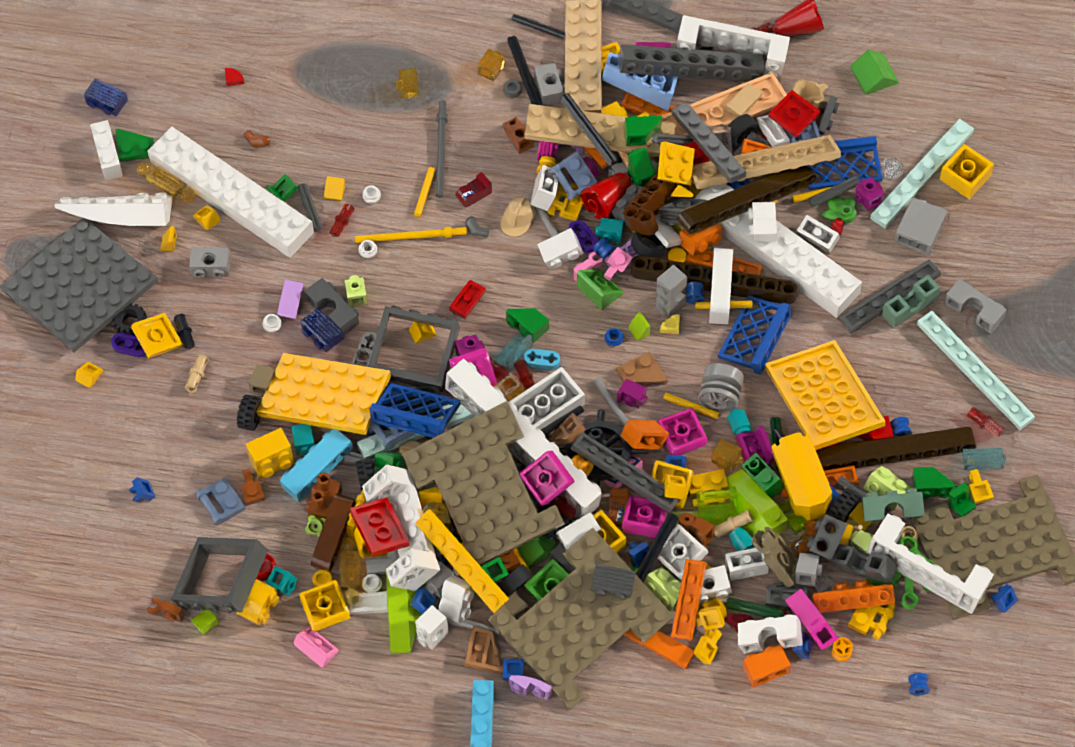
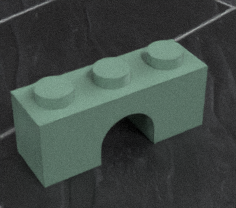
(900, 309)
(910, 503)

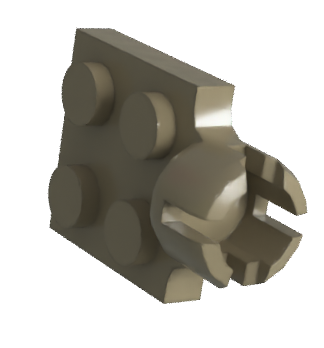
(777, 555)

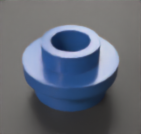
(613, 332)

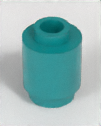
(738, 422)
(741, 539)

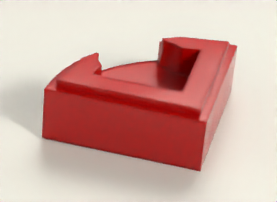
(233, 77)

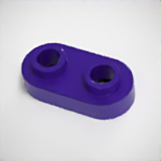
(585, 237)
(130, 345)

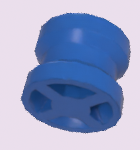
(603, 248)
(694, 292)
(900, 427)
(918, 684)

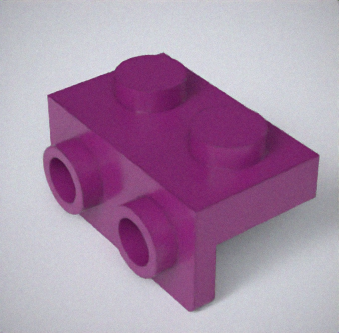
(754, 443)

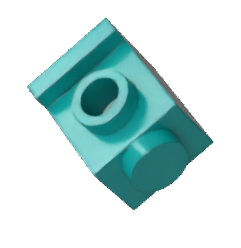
(610, 229)
(286, 584)

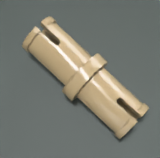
(196, 373)
(733, 523)

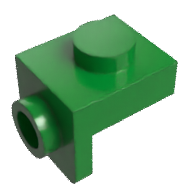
(283, 188)
(960, 500)

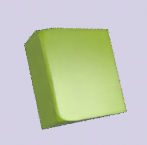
(639, 327)
(205, 621)

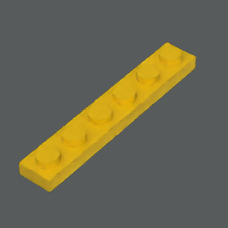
(462, 561)

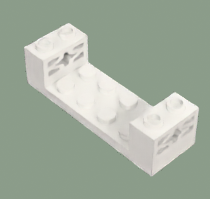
(736, 39)
(418, 560)
(930, 576)

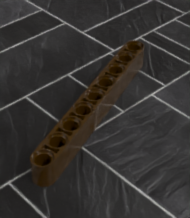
(740, 199)
(705, 273)
(897, 449)

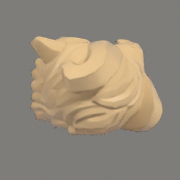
(811, 92)

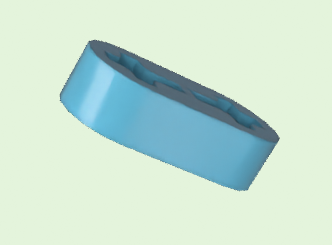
(542, 359)

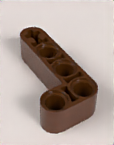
(641, 210)
(332, 533)

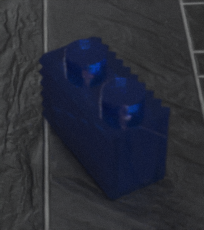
(105, 97)
(321, 330)

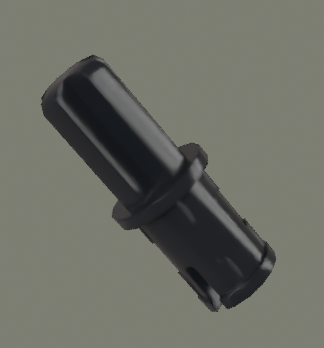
(184, 331)

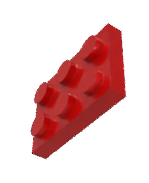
(379, 527)

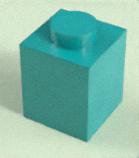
(302, 438)

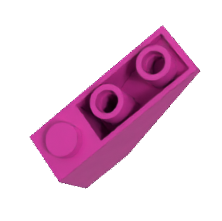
(811, 619)

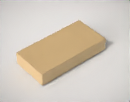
(744, 100)

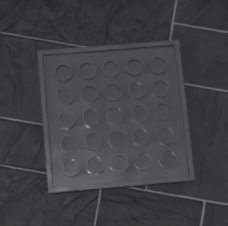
(79, 284)

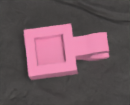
(618, 262)
(588, 264)

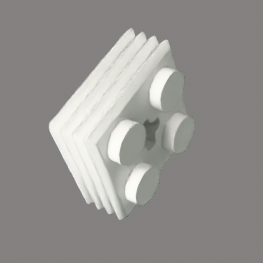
(680, 540)

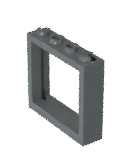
(429, 319)
(236, 600)

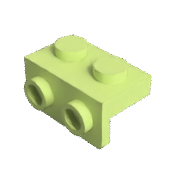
(884, 480)
(664, 587)

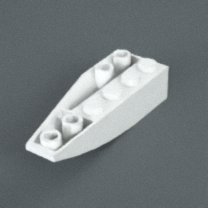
(121, 210)

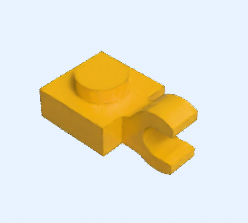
(979, 490)
(710, 618)
(707, 648)

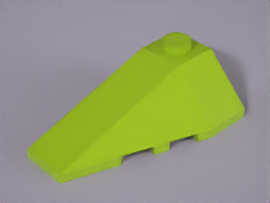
(758, 503)
(401, 618)

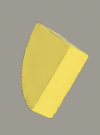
(671, 325)

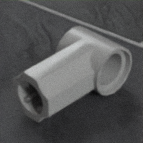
(379, 564)

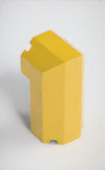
(803, 476)

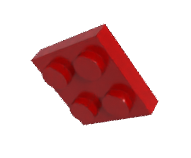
(794, 113)

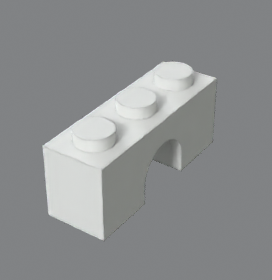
(106, 150)
(754, 633)

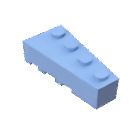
(651, 88)

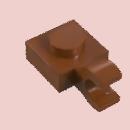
(251, 490)
(169, 610)

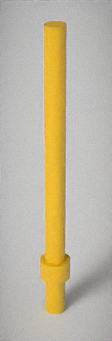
(447, 232)

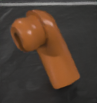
(256, 141)

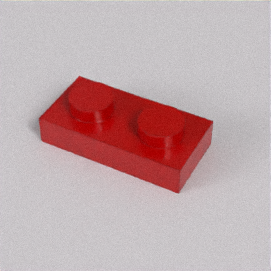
(467, 299)

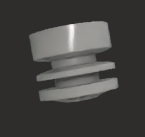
(721, 387)

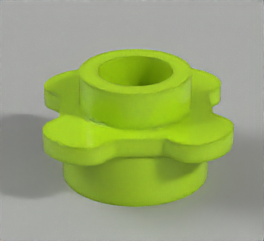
(310, 526)

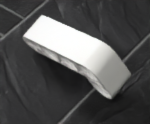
(721, 286)

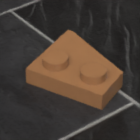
(642, 371)
(567, 431)
(482, 652)

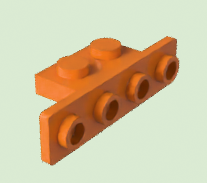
(854, 596)

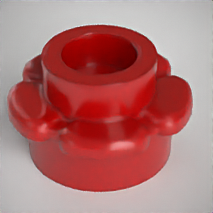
(837, 226)

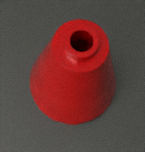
(799, 20)
(604, 194)

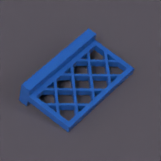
(853, 147)
(768, 342)
(410, 420)

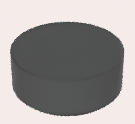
(512, 88)

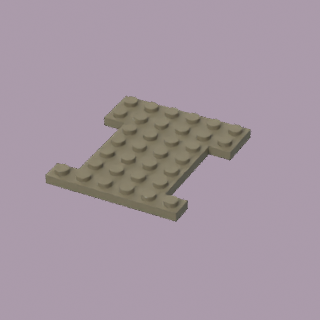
(482, 484)
(1007, 539)
(574, 624)

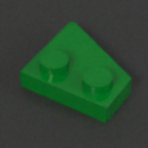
(132, 145)

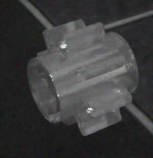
(891, 168)

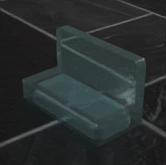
(514, 351)
(983, 458)

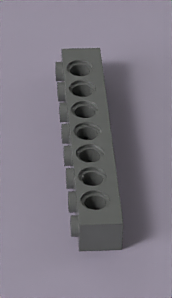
(690, 63)

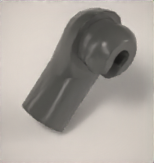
(474, 228)

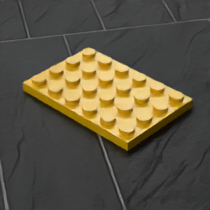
(323, 393)
(825, 394)

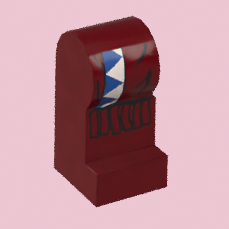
(474, 190)

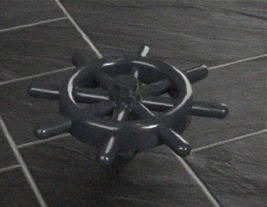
(596, 431)

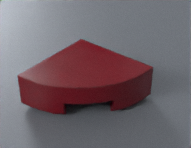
(734, 619)

